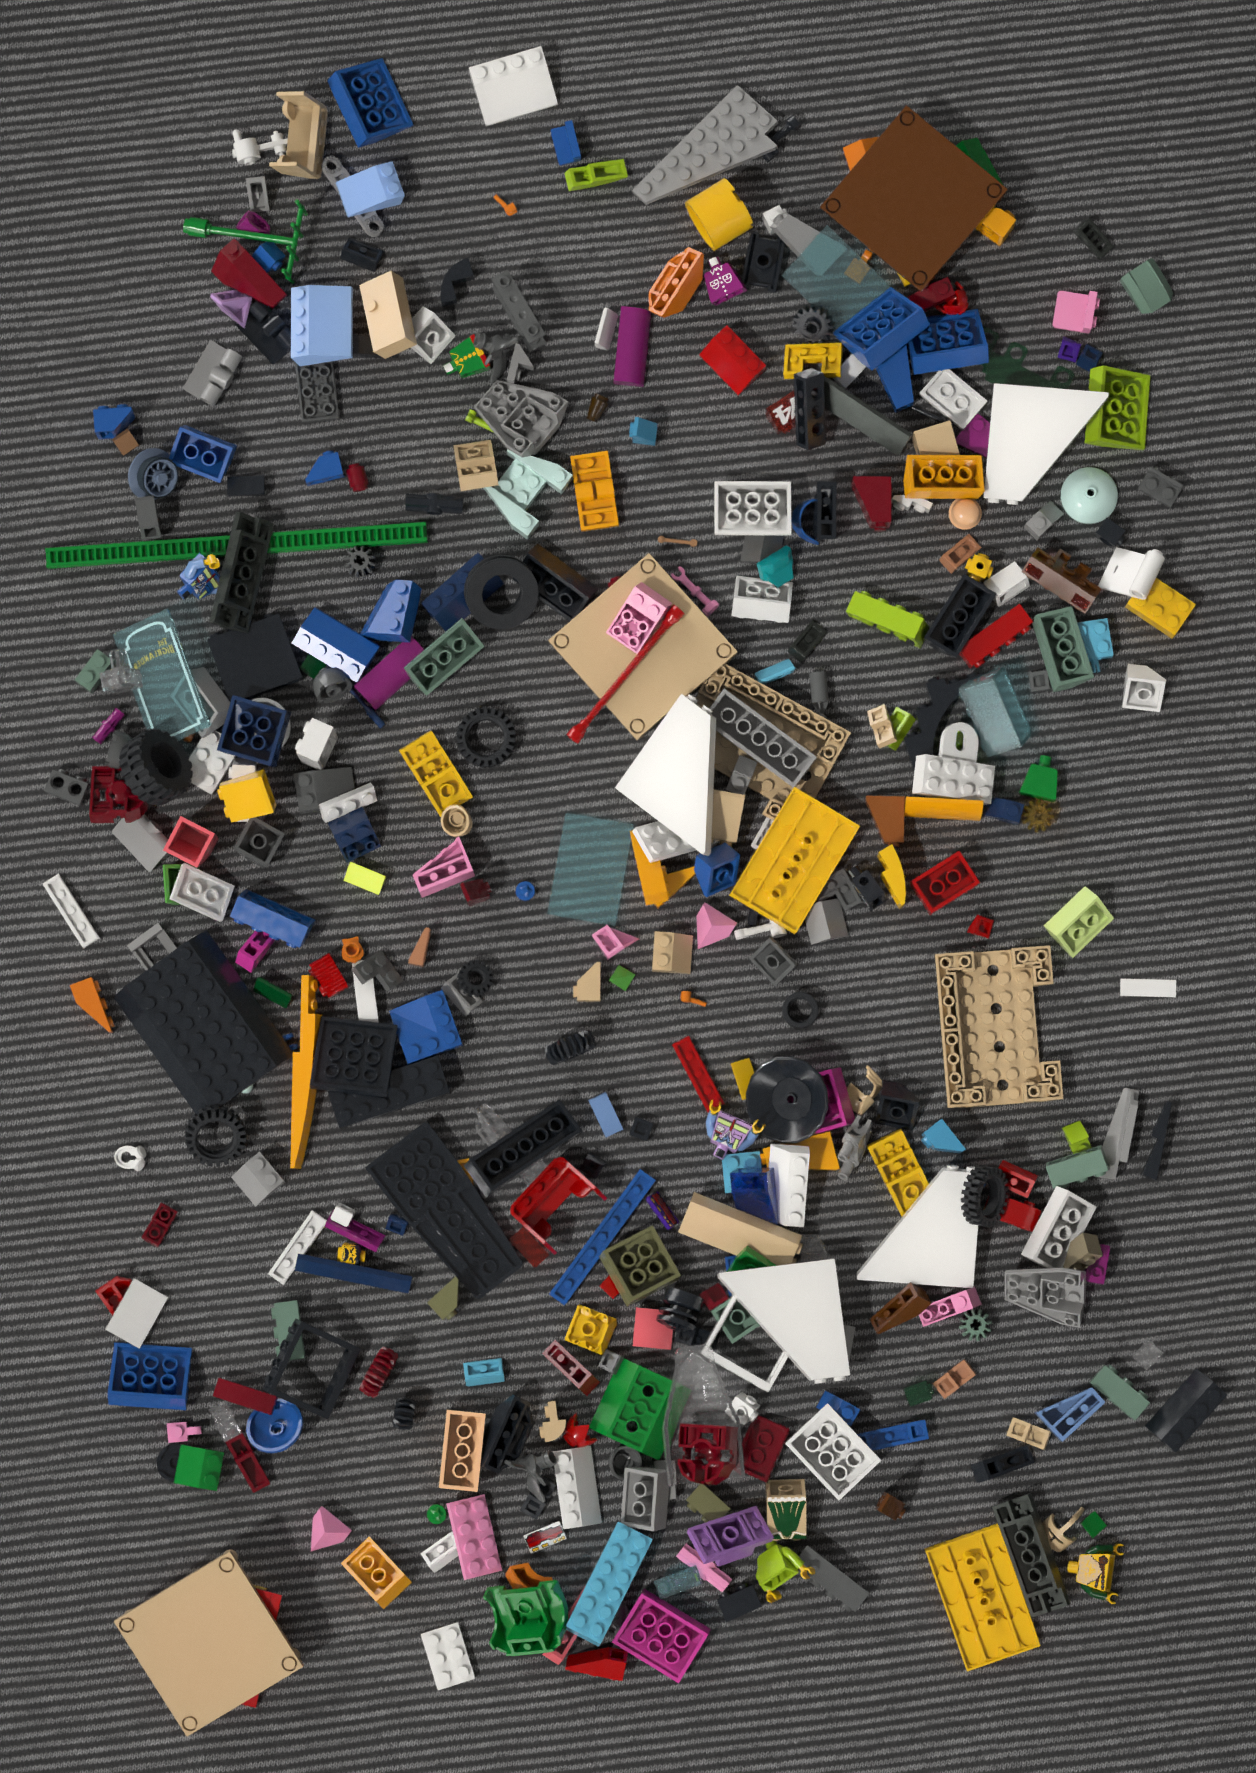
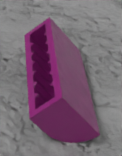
(632, 346)
(388, 675)

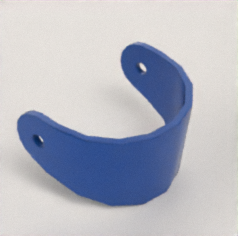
(796, 522)

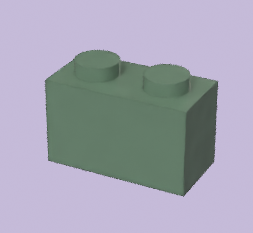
(89, 676)

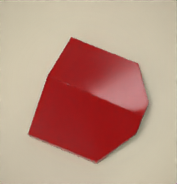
(113, 1292)

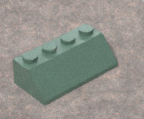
(1062, 648)
(443, 657)

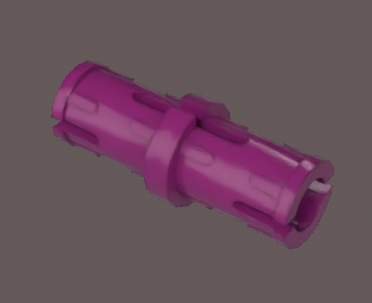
(108, 725)

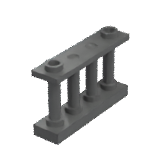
(518, 311)

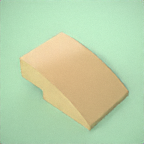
(475, 465)

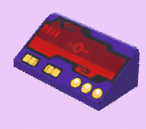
(662, 1210)

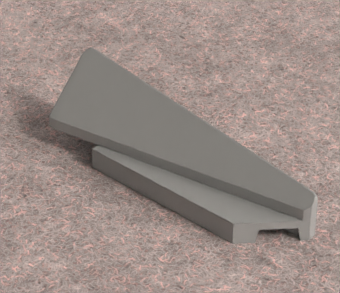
(1120, 1132)

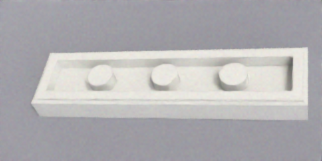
(71, 911)
(298, 1245)

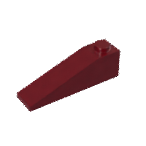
(241, 271)

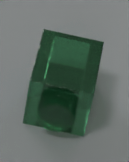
(918, 1393)

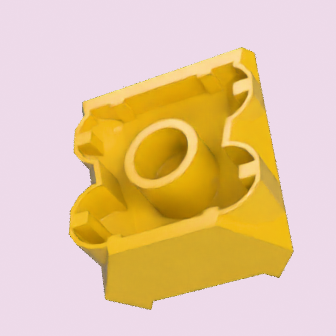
(591, 1329)

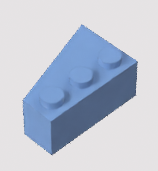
(1070, 1413)

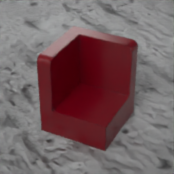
(714, 1296)

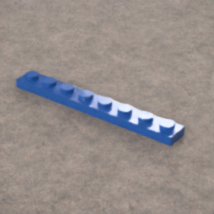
(602, 1237)

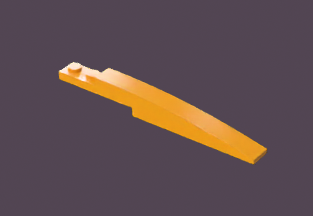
(302, 1096)

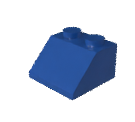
(717, 870)

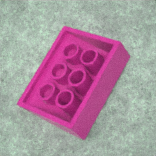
(661, 1635)

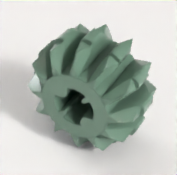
(980, 1329)

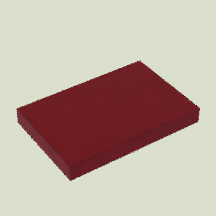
(763, 1447)

